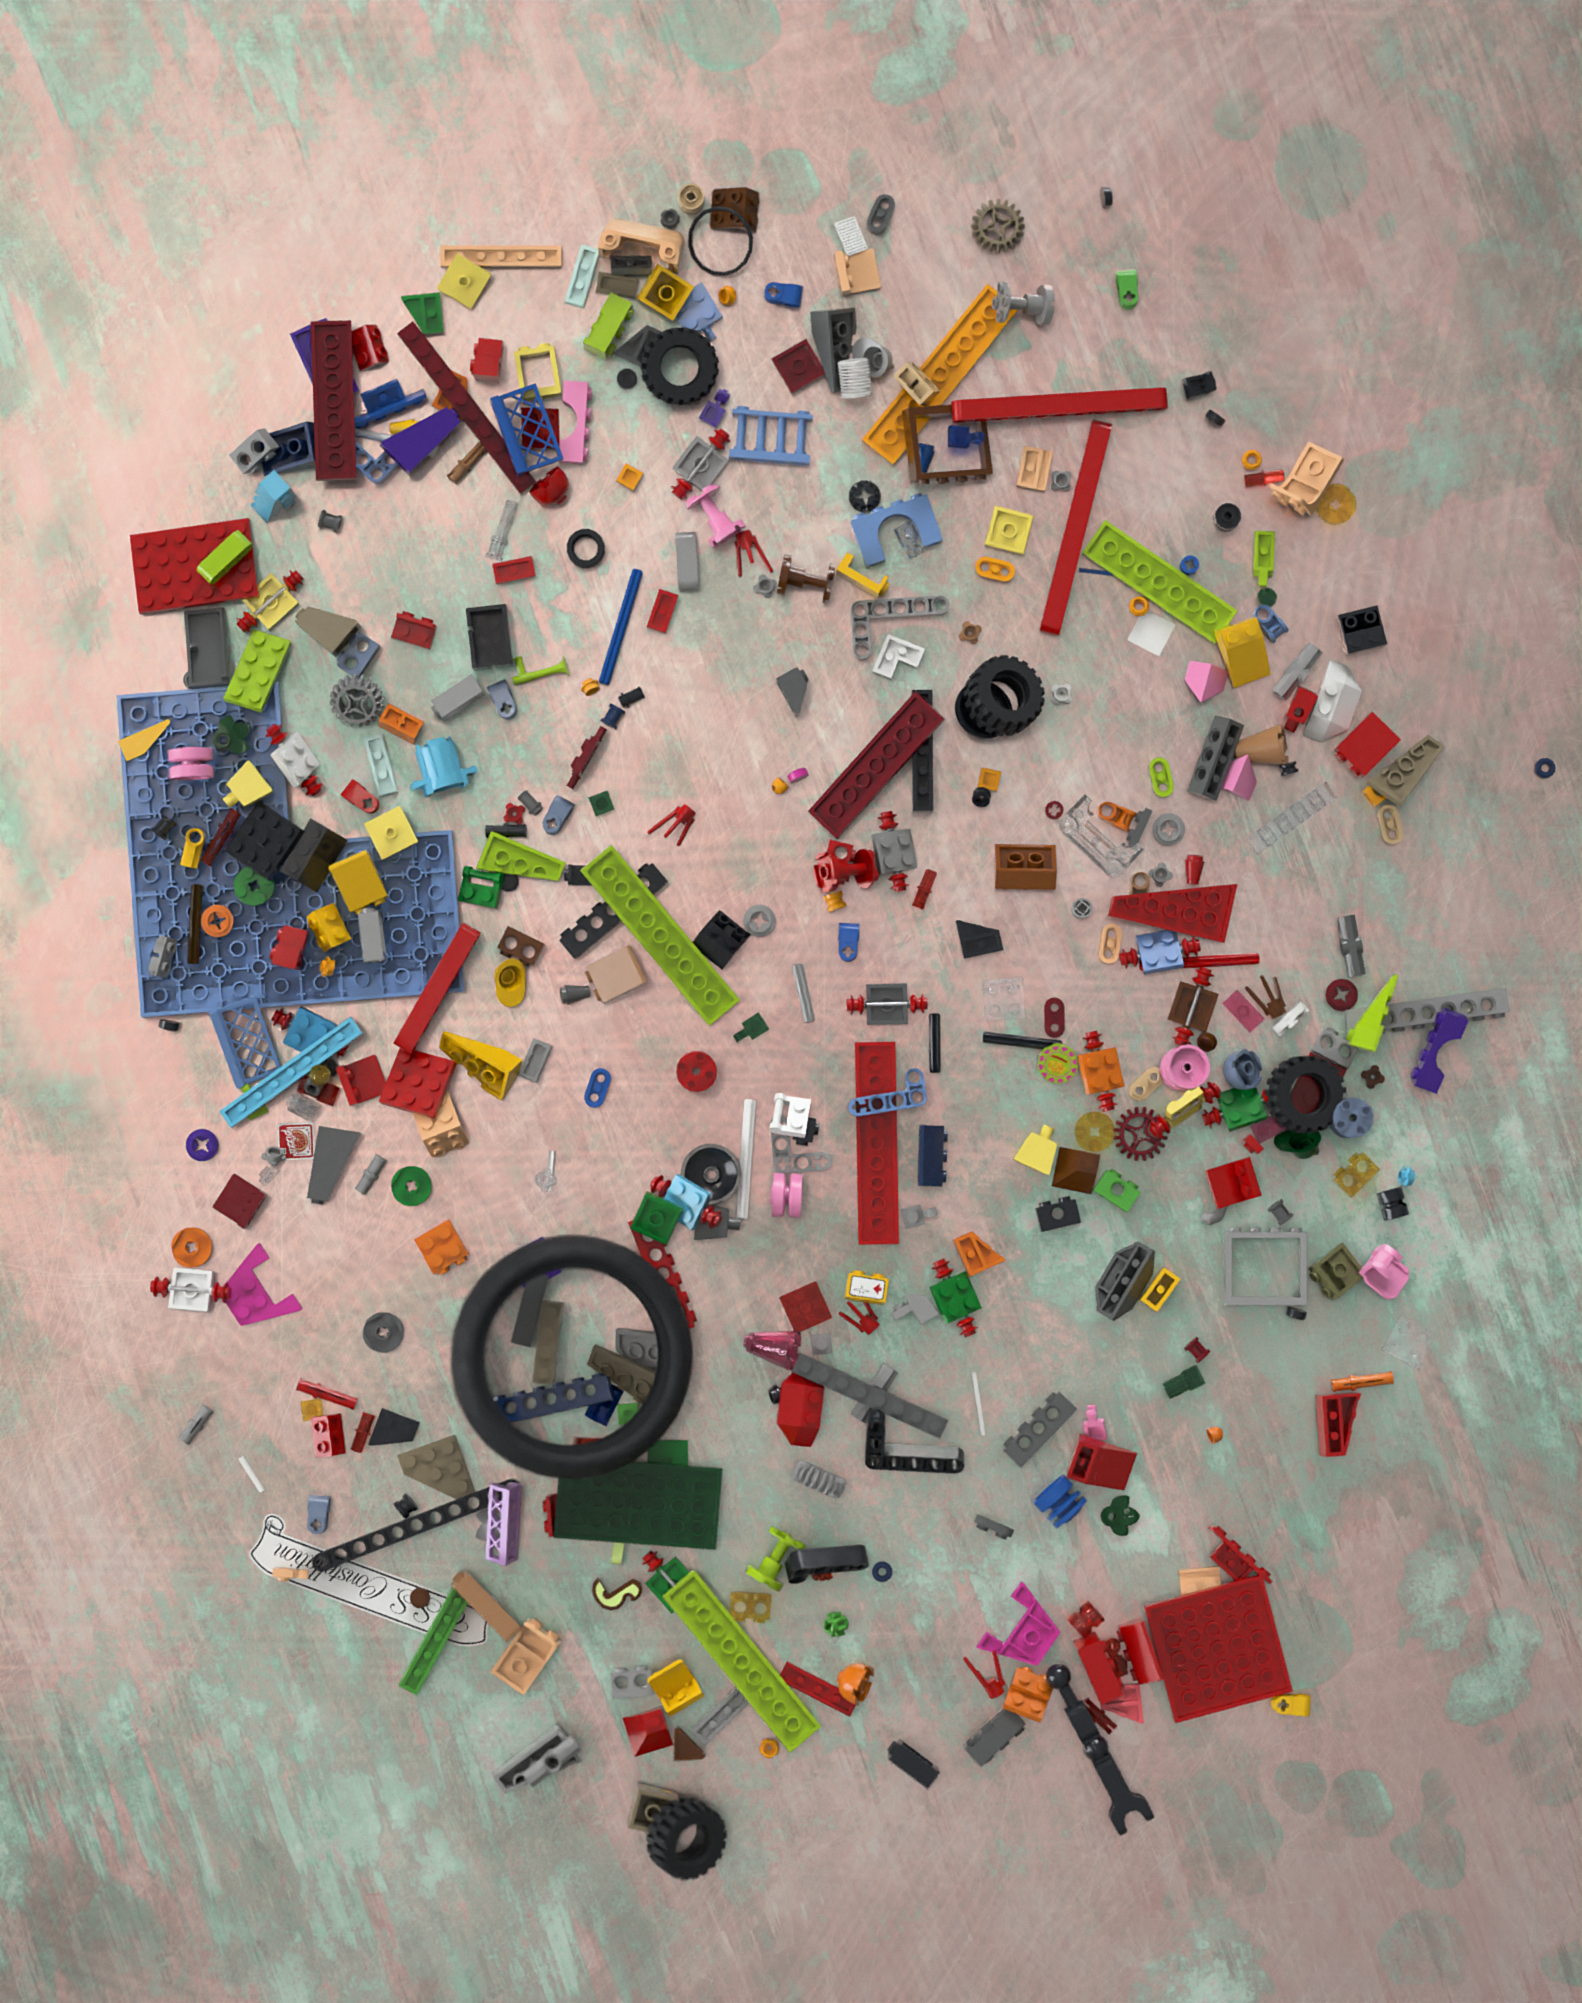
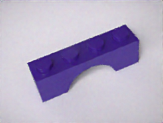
(1448, 1026)

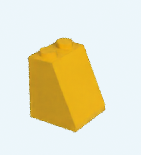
(359, 882)

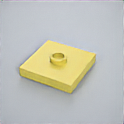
(464, 280)
(1009, 530)
(391, 832)

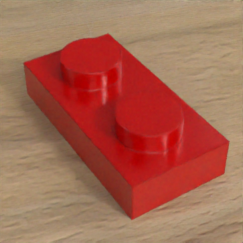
(513, 570)
(662, 611)

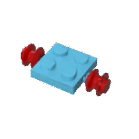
(689, 1197)

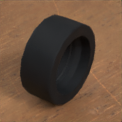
(585, 533)

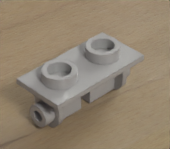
(165, 948)

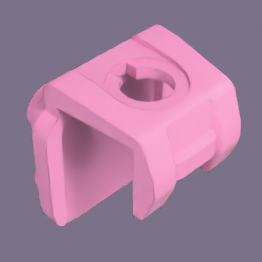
(1385, 1272)

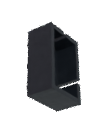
(490, 637)

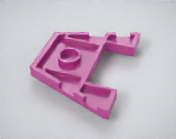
(249, 1298)
(1030, 1637)

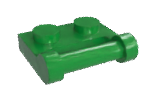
(480, 894)

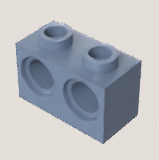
(363, 658)

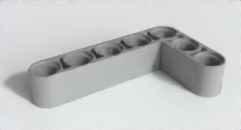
(890, 613)

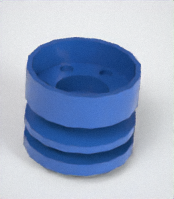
(1060, 1501)

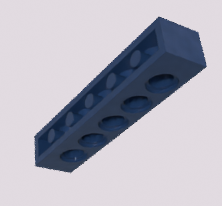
(602, 1394)

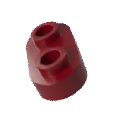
(1054, 1017)

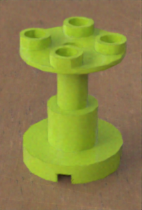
(771, 1565)

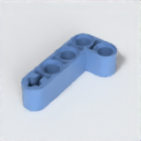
(372, 465)
(887, 1097)

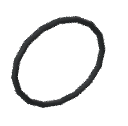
(692, 250)

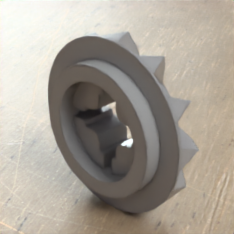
(1160, 824)
(767, 915)

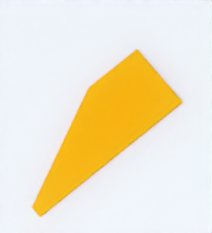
(141, 741)

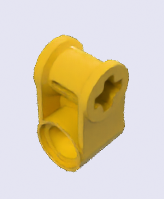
(1294, 1704)

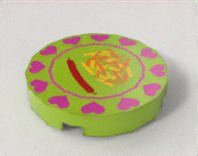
(1057, 1063)

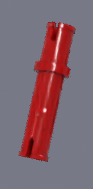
(348, 1401)

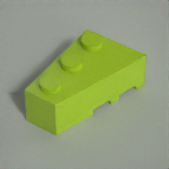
(609, 326)

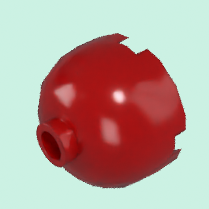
(551, 488)

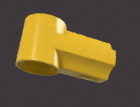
(192, 851)

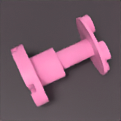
(719, 522)

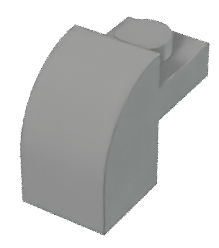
(918, 1304)

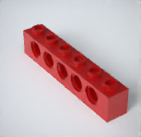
(665, 1262)

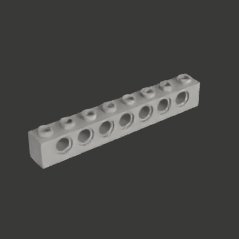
(1497, 997)

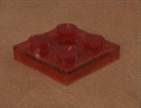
(805, 1307)

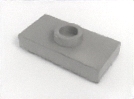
(535, 1060)

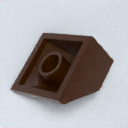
(1075, 1170)

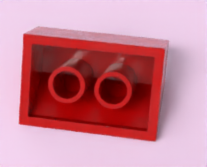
(1139, 1651)

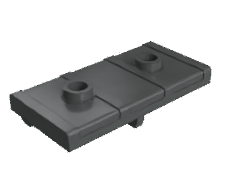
(206, 648)

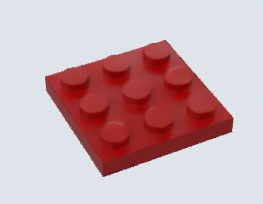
(417, 1082)

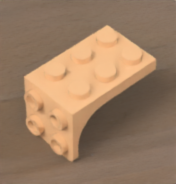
(1308, 479)
(444, 1132)
(526, 1655)

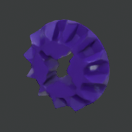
(202, 1135)

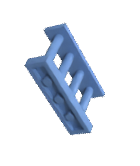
(779, 455)

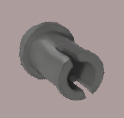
(530, 803)

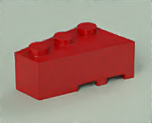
(1099, 1667)

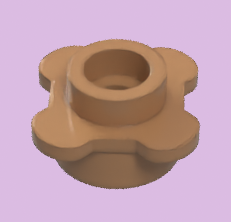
(970, 627)

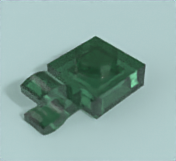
(753, 1027)

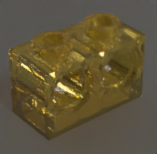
(1359, 1178)
(750, 1600)

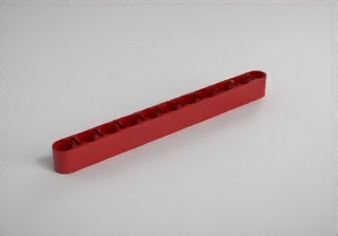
(1059, 405)
(1075, 527)

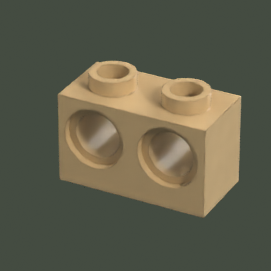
(916, 383)

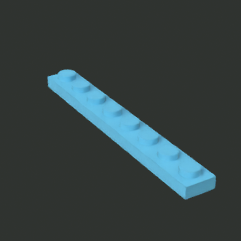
(291, 1072)

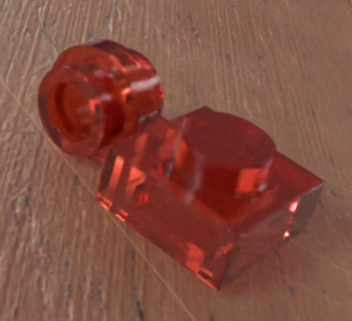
(1119, 1661)

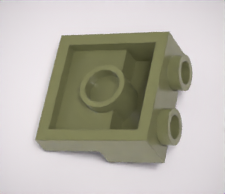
(1336, 1272)

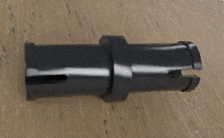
(507, 830)

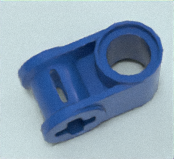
(789, 294)
(848, 937)

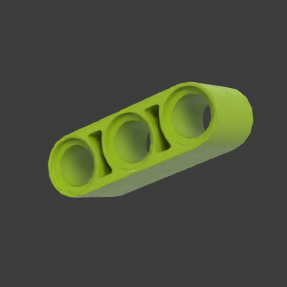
(224, 557)

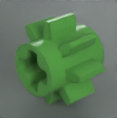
(835, 1624)

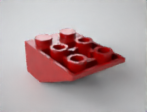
(1100, 1463)

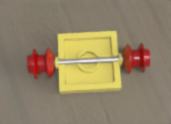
(273, 601)
(1185, 1107)

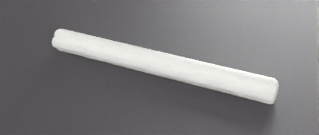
(746, 1158)

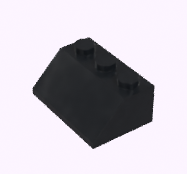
(313, 854)

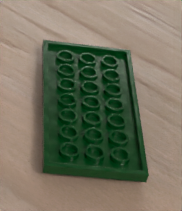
(642, 1506)

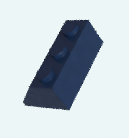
(931, 1155)

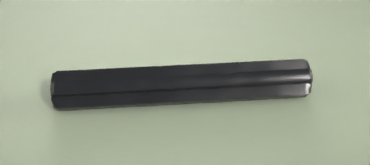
(1020, 1041)

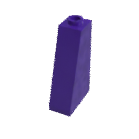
(419, 440)

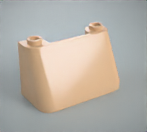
(619, 231)

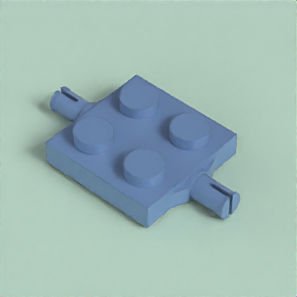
(699, 312)

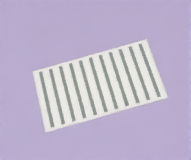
(850, 236)

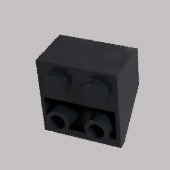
(1361, 630)
(720, 939)

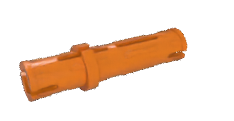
(1362, 1381)

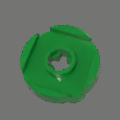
(244, 892)
(410, 1174)

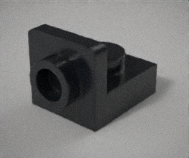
(575, 876)

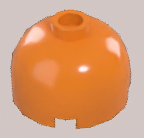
(854, 1682)

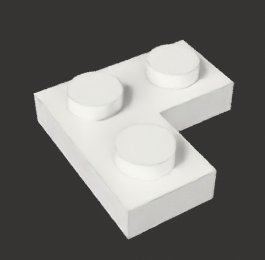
(894, 651)

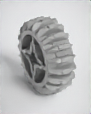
(365, 713)
(818, 1479)

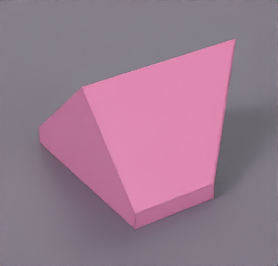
(1205, 679)
(1240, 778)

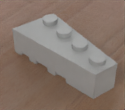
(510, 1775)

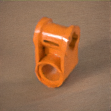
(1117, 816)

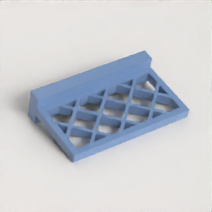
(227, 1045)

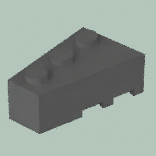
(994, 1736)

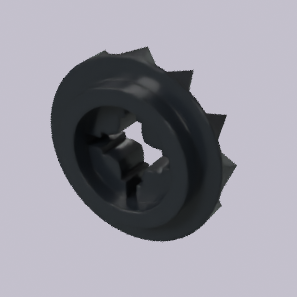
(858, 503)

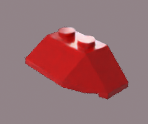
(800, 1409)

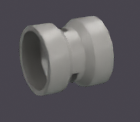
(1081, 908)

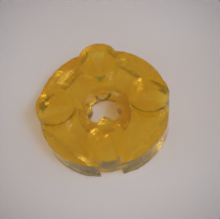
(1345, 498)
(1094, 1120)

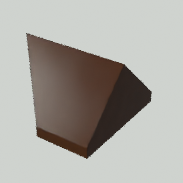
(685, 1747)

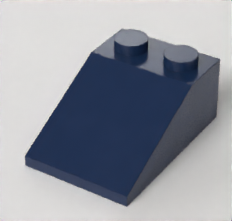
(295, 449)

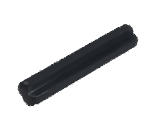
(934, 1043)

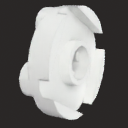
(1290, 1018)

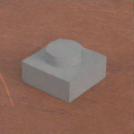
(821, 1343)

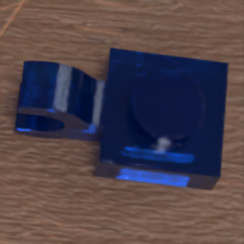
(961, 437)

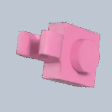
(1093, 1426)

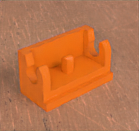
(400, 723)

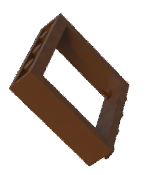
(913, 453)

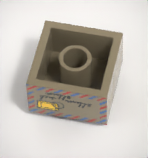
(646, 1803)

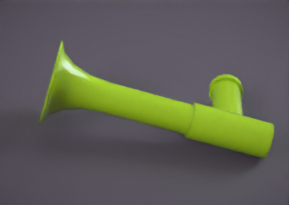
(524, 677)

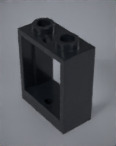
(913, 1763)

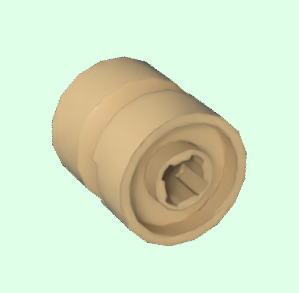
(691, 199)

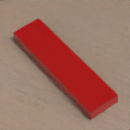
(815, 1688)

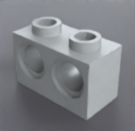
(252, 447)
(1333, 1052)
(632, 1688)

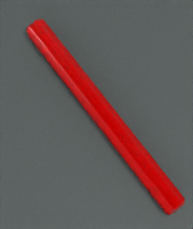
(1218, 960)

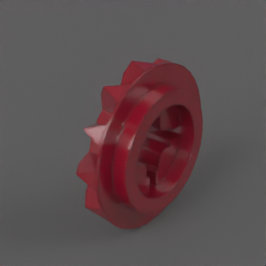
(1350, 998)

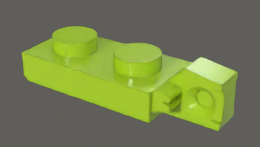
(1263, 556)

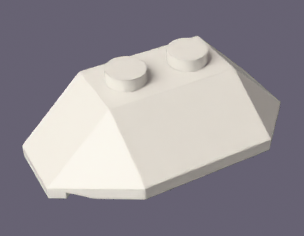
(1334, 705)

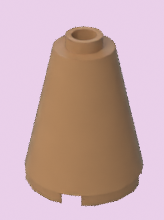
(1264, 747)

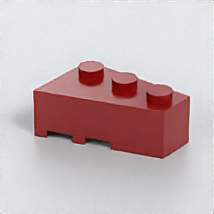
(1335, 1422)

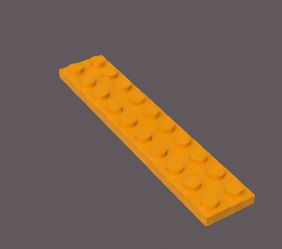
(945, 368)

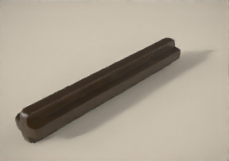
(195, 924)

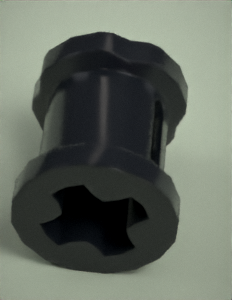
(163, 826)

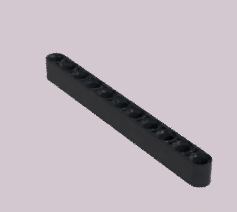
(408, 1531)

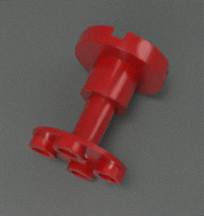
(831, 871)
(698, 1082)

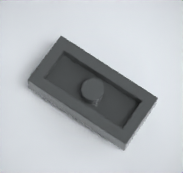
(630, 265)
(1141, 819)

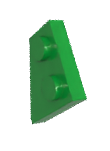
(426, 312)

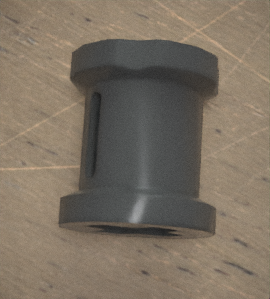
(330, 521)
(1280, 1212)

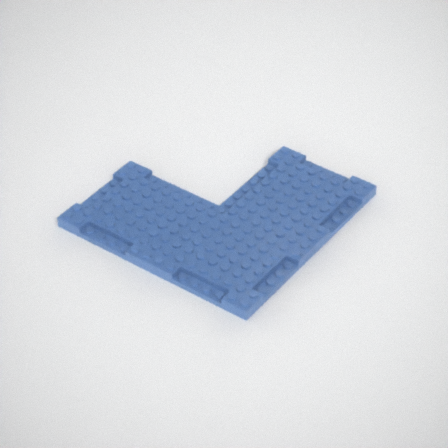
(419, 880)

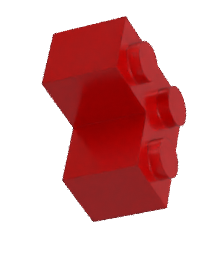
(487, 361)
(290, 947)

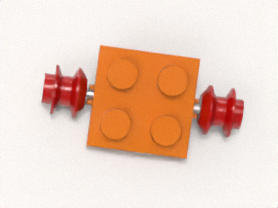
(1100, 1071)

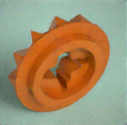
(209, 916)

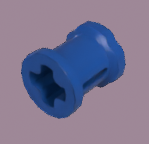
(1195, 563)

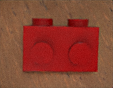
(368, 347)

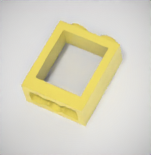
(545, 392)

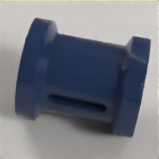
(612, 716)

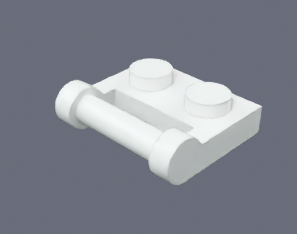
(797, 1115)

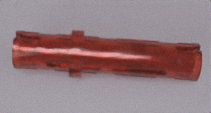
(208, 858)

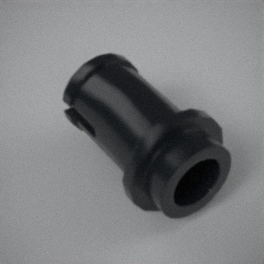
(631, 697)

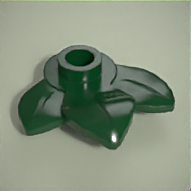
(234, 733)
(1122, 1514)

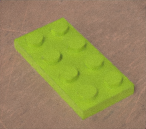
(257, 671)

